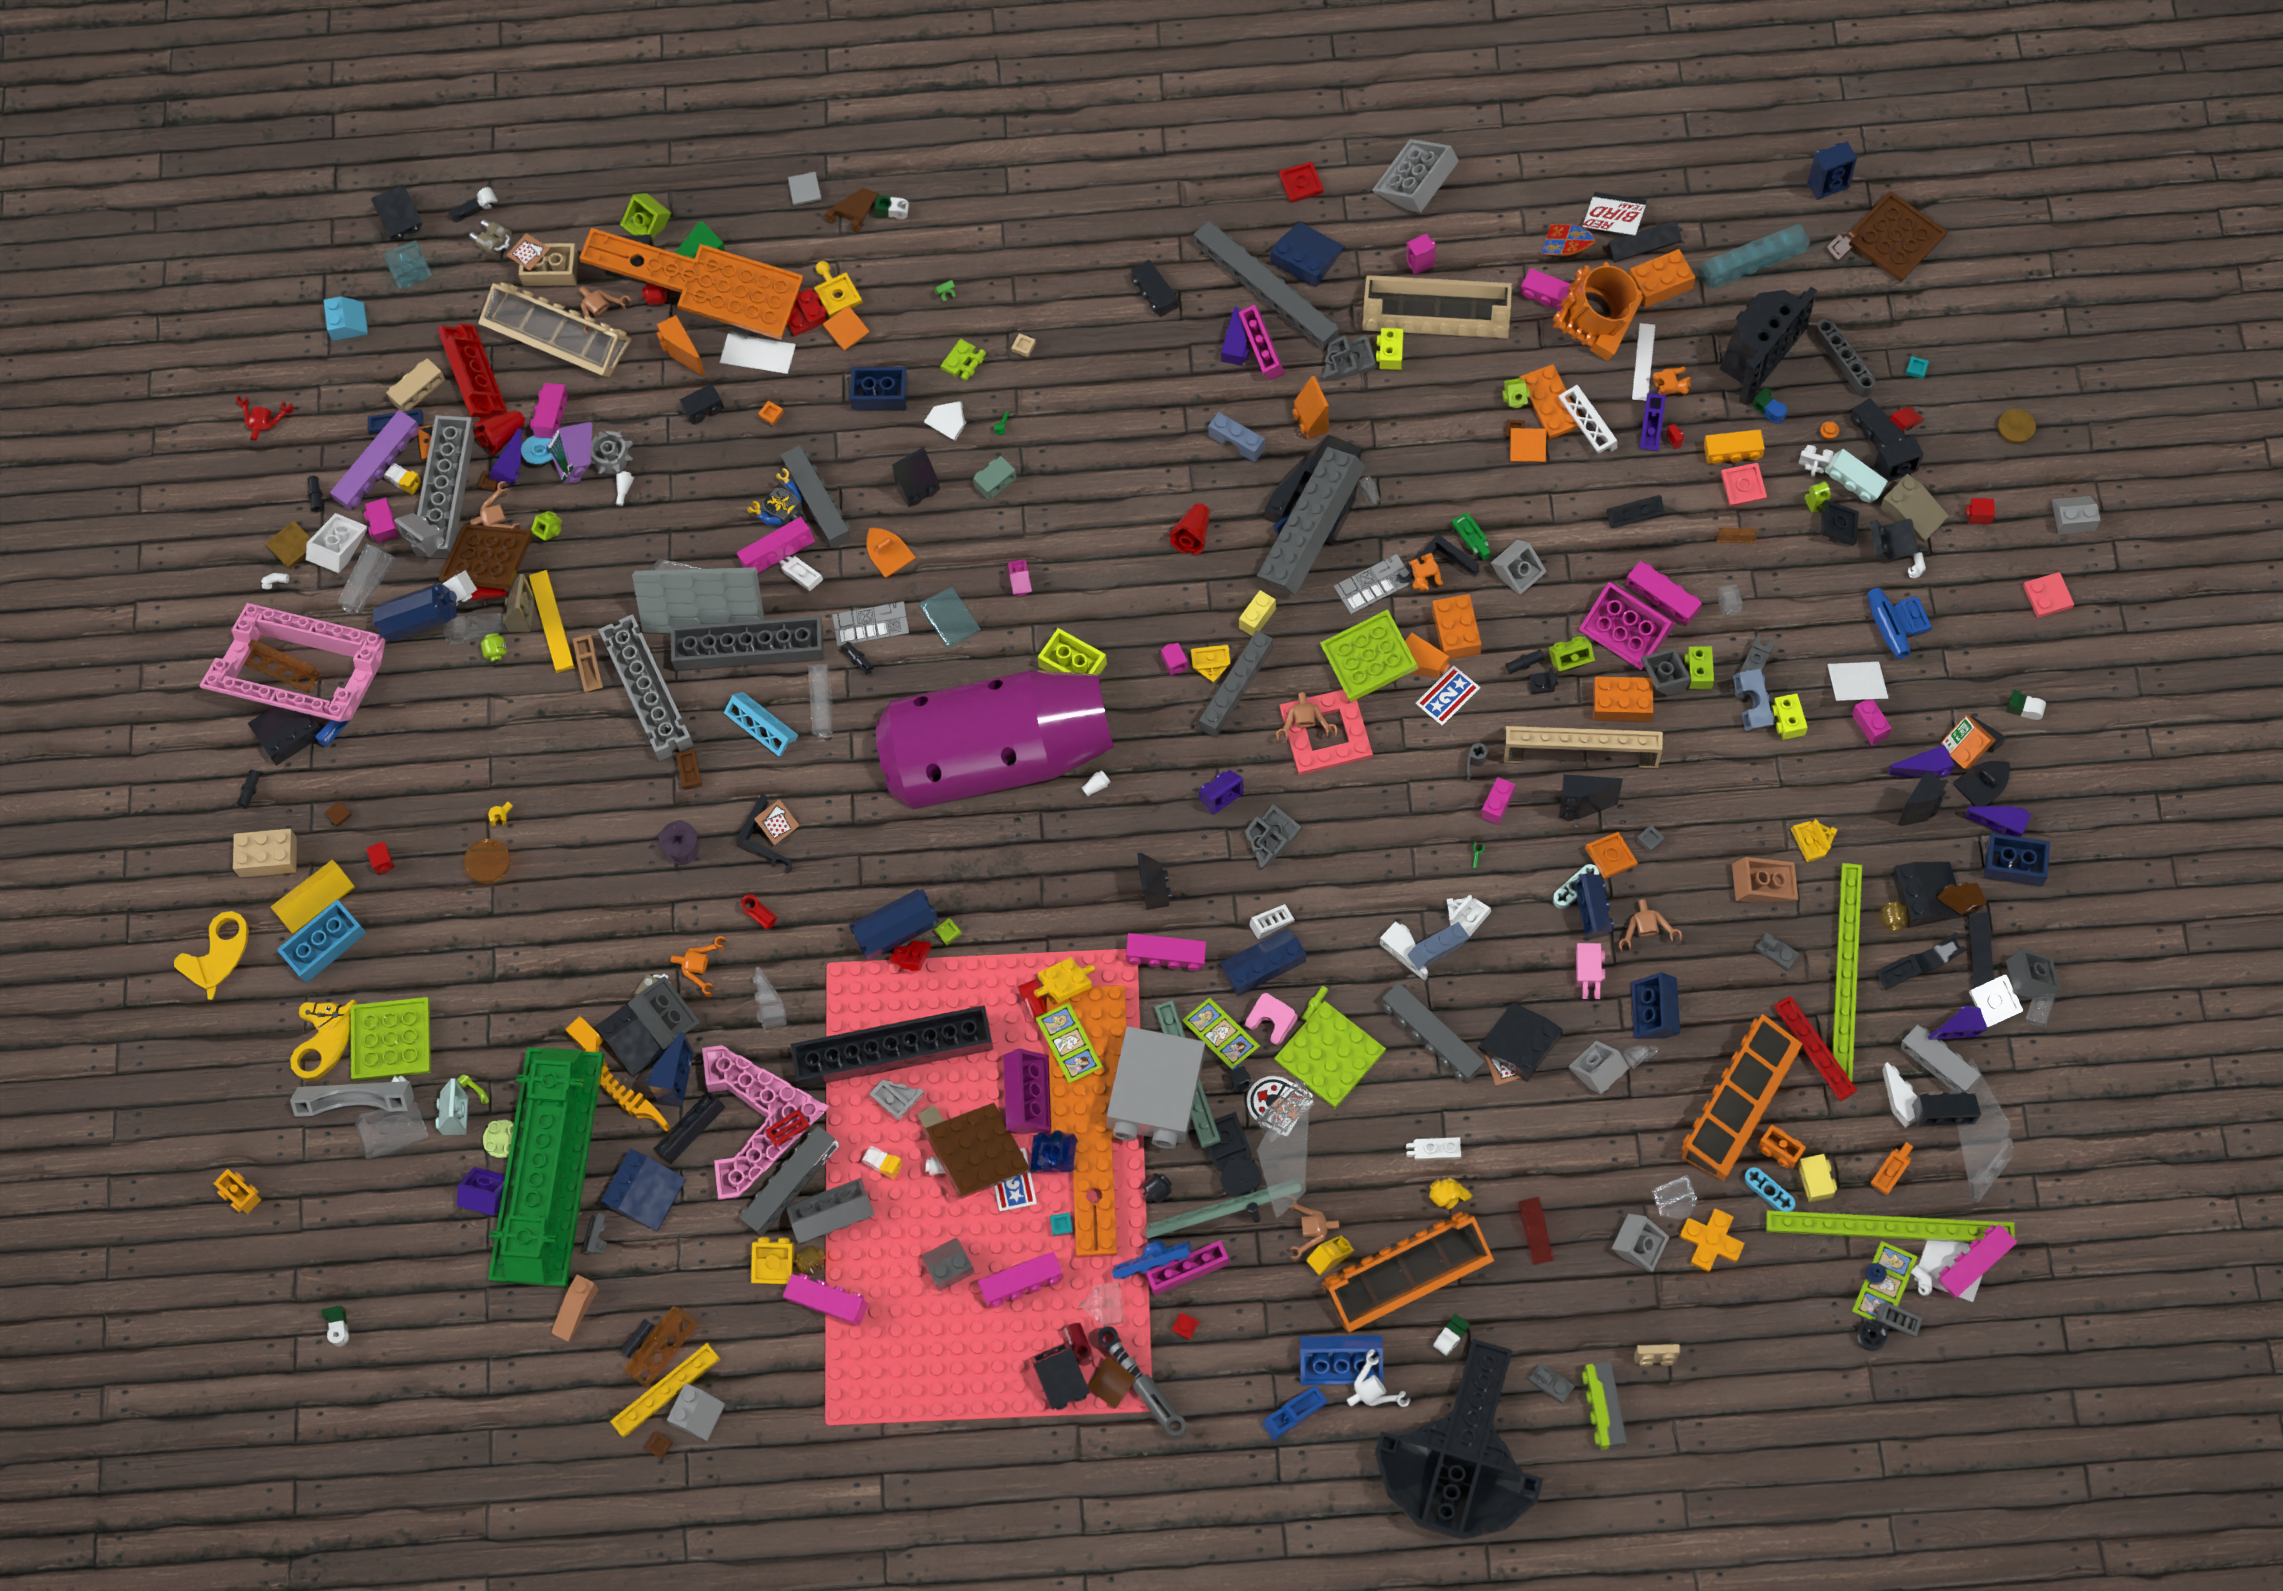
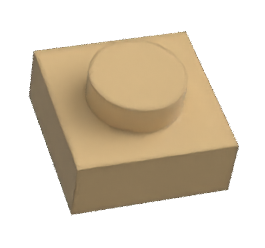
(1023, 345)

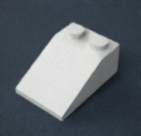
(335, 542)

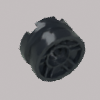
(1880, 1332)

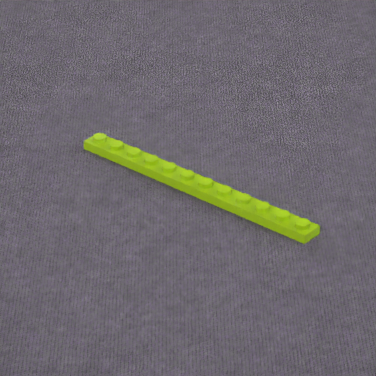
(1847, 966)
(1879, 1226)

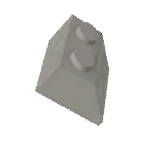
(2076, 514)
(420, 533)
(1518, 566)
(1599, 1066)
(1640, 1242)
(695, 1412)

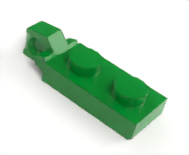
(1472, 535)

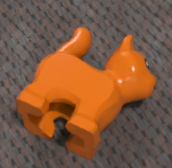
(1669, 381)
(1425, 570)

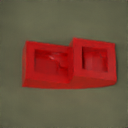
(1906, 418)

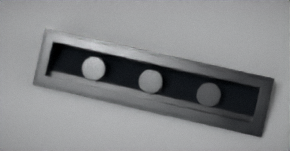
(1644, 241)
(689, 1127)

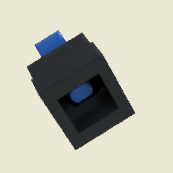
(1240, 1078)

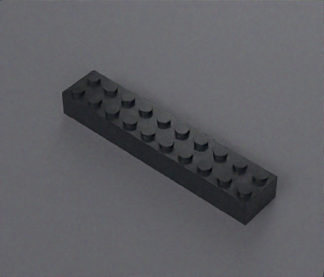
(891, 1046)

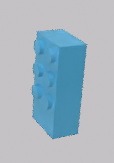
(321, 941)

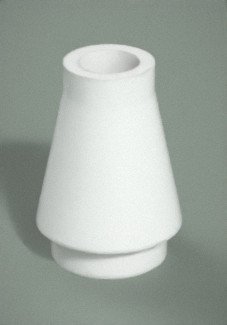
(1096, 783)

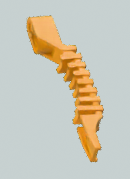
(634, 1105)

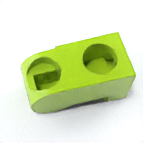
(1817, 495)

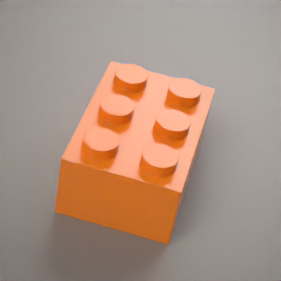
(1663, 278)
(1456, 626)
(1623, 699)

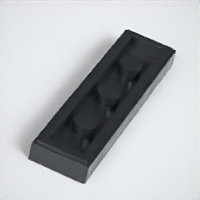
(1980, 948)

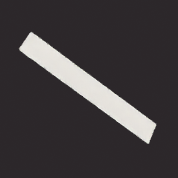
(1643, 361)

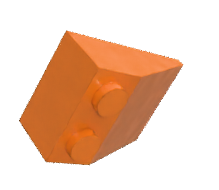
(677, 343)
(1312, 410)

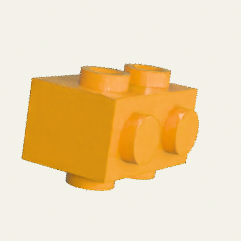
(232, 1187)

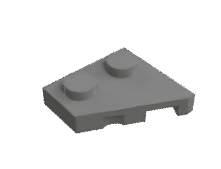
(896, 1098)

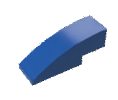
(1294, 1412)

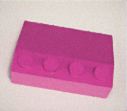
(1626, 625)

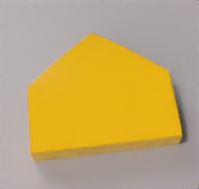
(1211, 661)
(1813, 839)

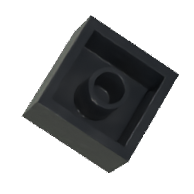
(1899, 458)

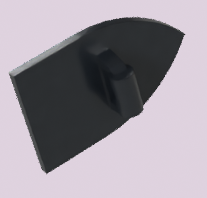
(1984, 782)

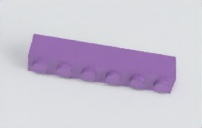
(375, 460)

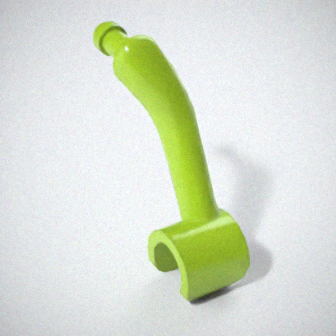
(463, 1080)

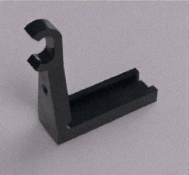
(1450, 551)
(744, 842)

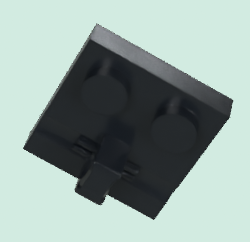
(1839, 523)

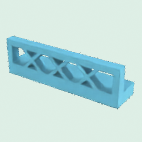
(764, 718)

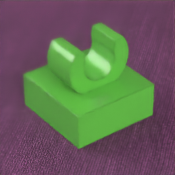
(946, 287)

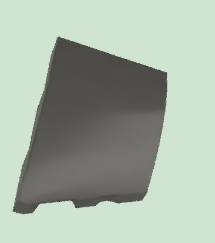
(1349, 358)
(1271, 834)

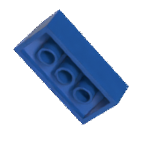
(1338, 1358)

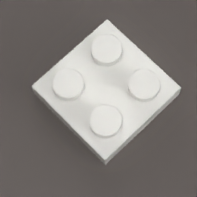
(1996, 1000)

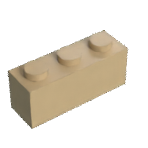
(415, 385)

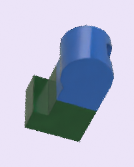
(1769, 407)

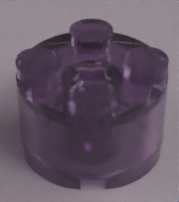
(671, 837)

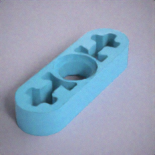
(1769, 1182)

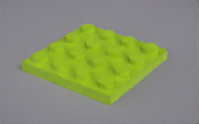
(1369, 655)
(390, 1039)
(1330, 1054)

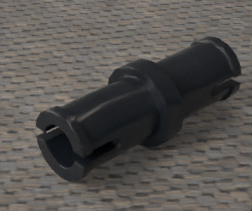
(315, 493)
(857, 658)
(1525, 661)
(248, 789)
(637, 1338)

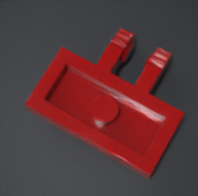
(911, 957)

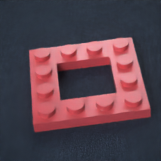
(1354, 750)

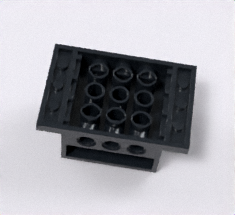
(1765, 336)

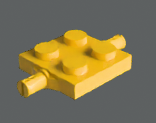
(1064, 980)

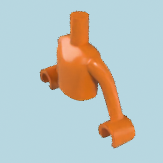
(697, 963)

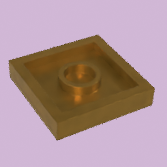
(289, 544)

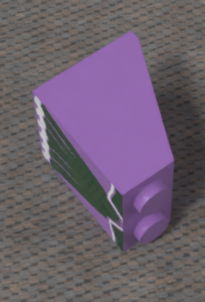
(572, 451)

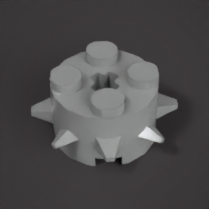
(610, 452)

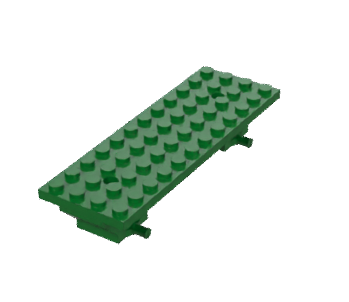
(546, 1167)

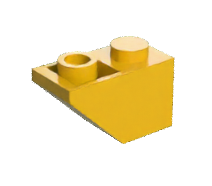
(1330, 1254)

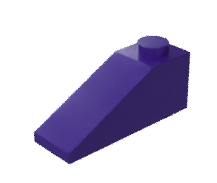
(1235, 343)
(1652, 421)
(509, 461)
(1934, 761)
(2003, 819)
(1964, 1024)

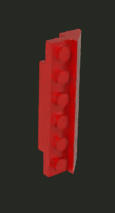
(472, 371)

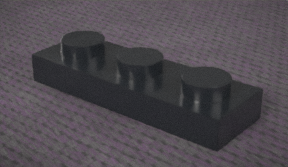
(1635, 511)

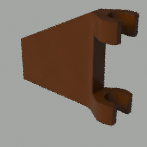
(853, 207)

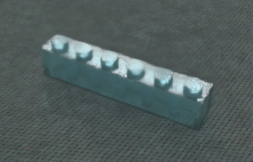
(1754, 256)

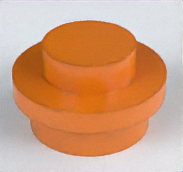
(1829, 430)

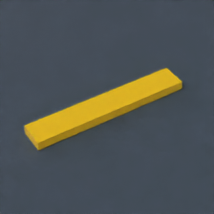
(551, 621)
(665, 1390)

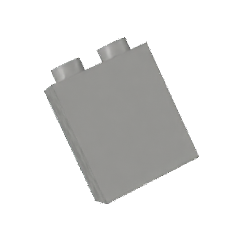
(1155, 1087)

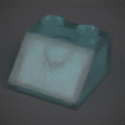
(407, 264)

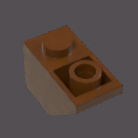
(1963, 898)

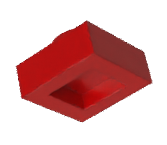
(1675, 436)
(1185, 1326)

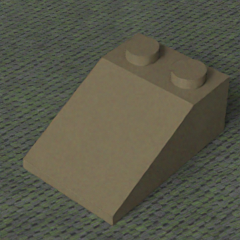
(1913, 501)
(519, 606)

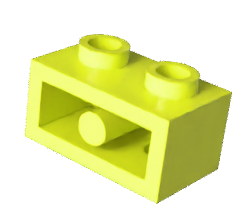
(1390, 348)
(1789, 716)

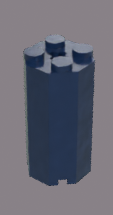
(415, 612)
(894, 924)

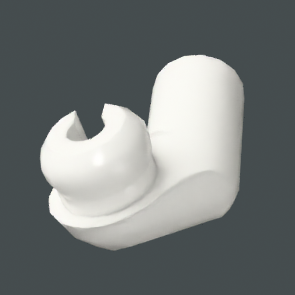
(1919, 566)
(274, 577)
(1924, 1280)

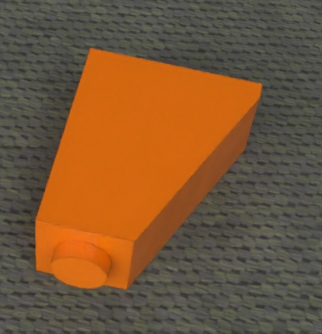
(1428, 658)

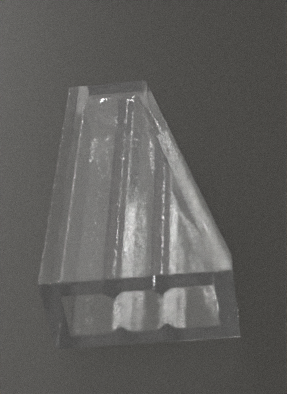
(365, 578)
(821, 700)

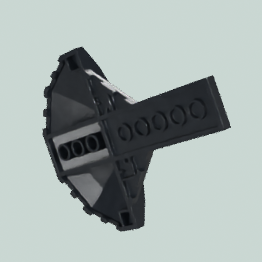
(1457, 1469)

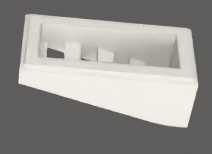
(1261, 928)

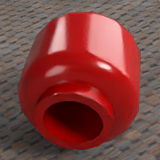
(655, 294)

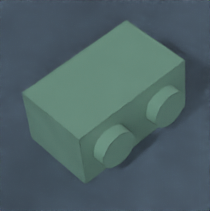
(994, 478)

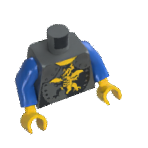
(781, 505)

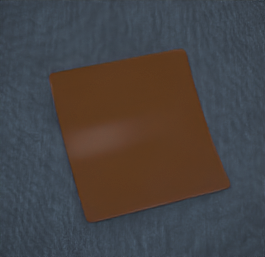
(1111, 1382)

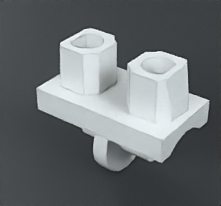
(1815, 462)

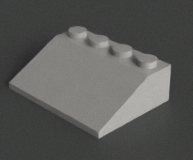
(1416, 174)

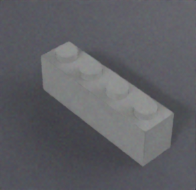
(1940, 1061)

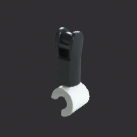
(485, 197)

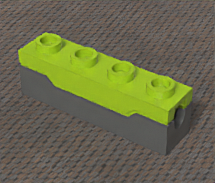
(1605, 1406)

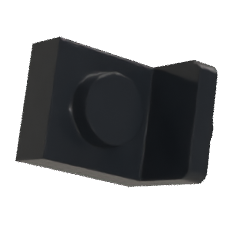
(1543, 682)

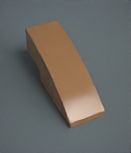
(588, 663)

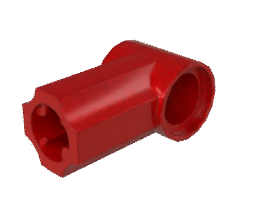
(759, 912)
(1035, 1005)

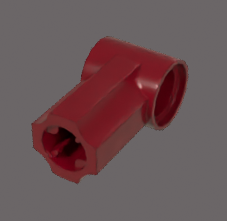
(1079, 1342)

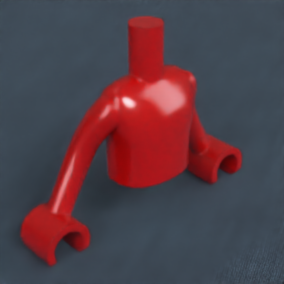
(260, 417)

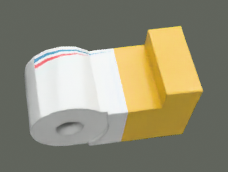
(402, 478)
(882, 1162)

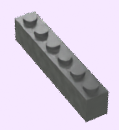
(815, 496)
(1236, 684)
(1433, 1033)
(789, 1181)

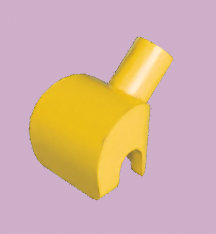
(499, 813)

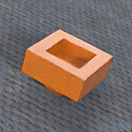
(770, 413)

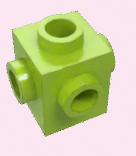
(1516, 392)
(546, 525)

